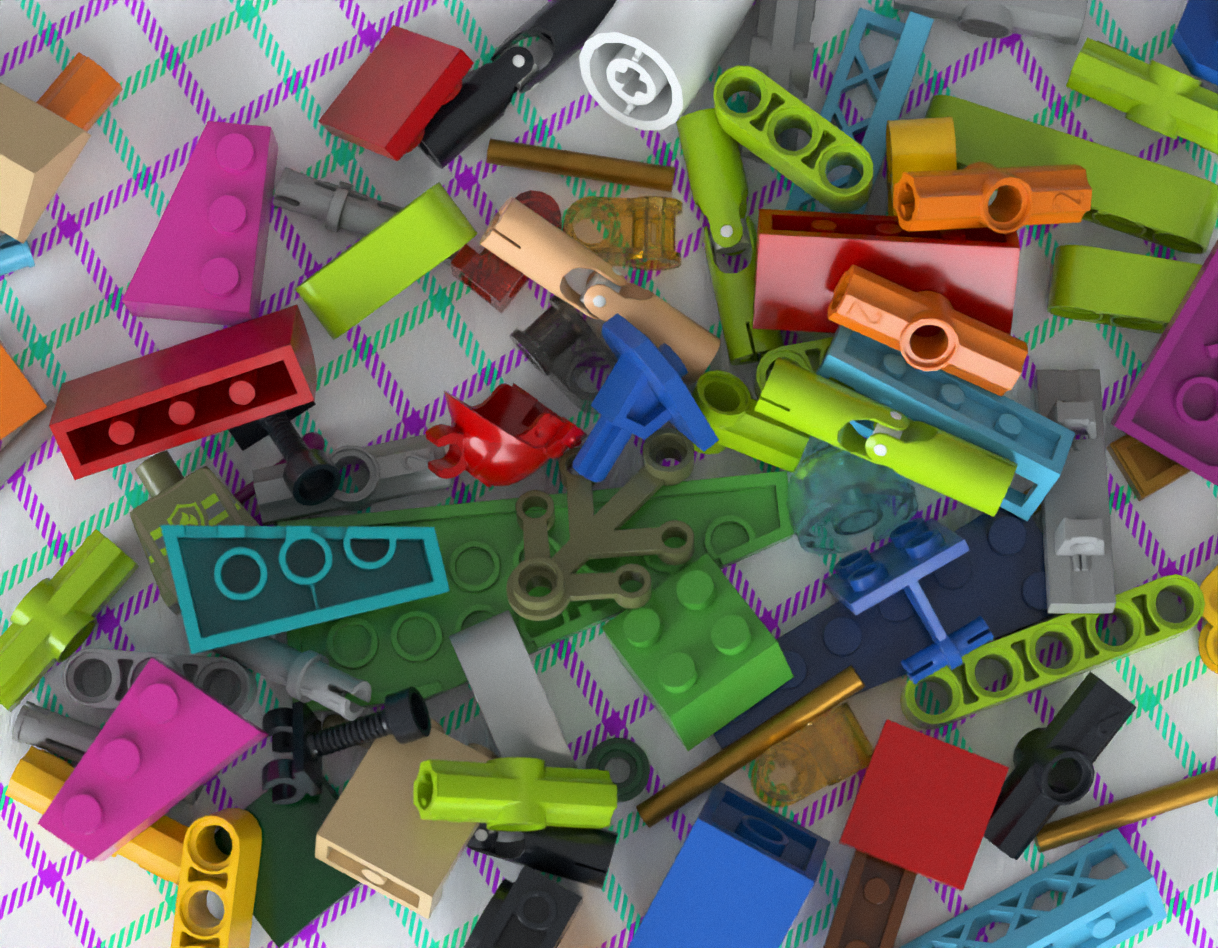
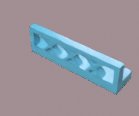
(889, 102)
(956, 408)
(1092, 914)

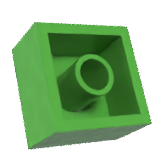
(698, 652)

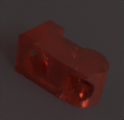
(490, 275)

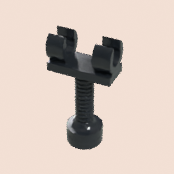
(308, 472)
(301, 732)

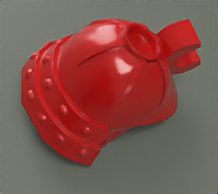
(501, 437)

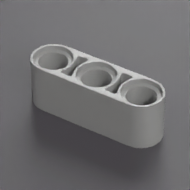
(128, 665)
(510, 692)

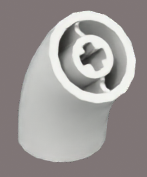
(657, 56)

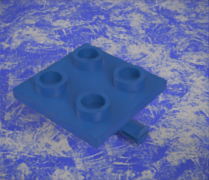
(913, 553)

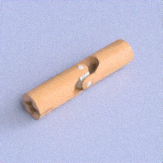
(549, 253)

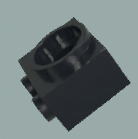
(526, 914)

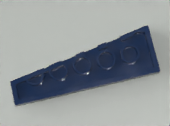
(995, 579)

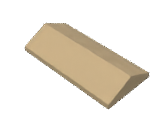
(34, 160)

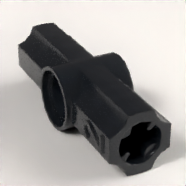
(1072, 739)

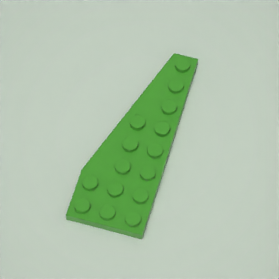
(484, 545)

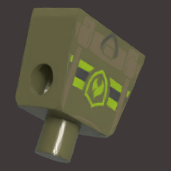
(177, 500)

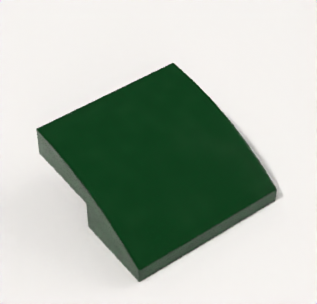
(291, 882)

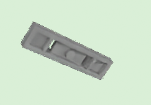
(1077, 506)

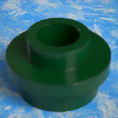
(629, 752)

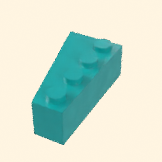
(278, 579)

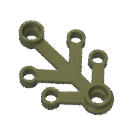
(599, 534)

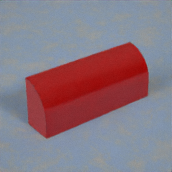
(808, 252)
(185, 392)

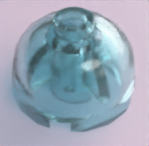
(845, 496)

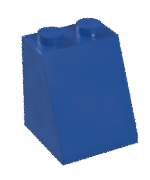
(733, 878)

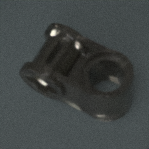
(562, 348)

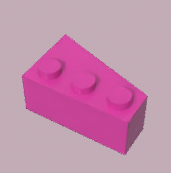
(213, 233)
(145, 761)

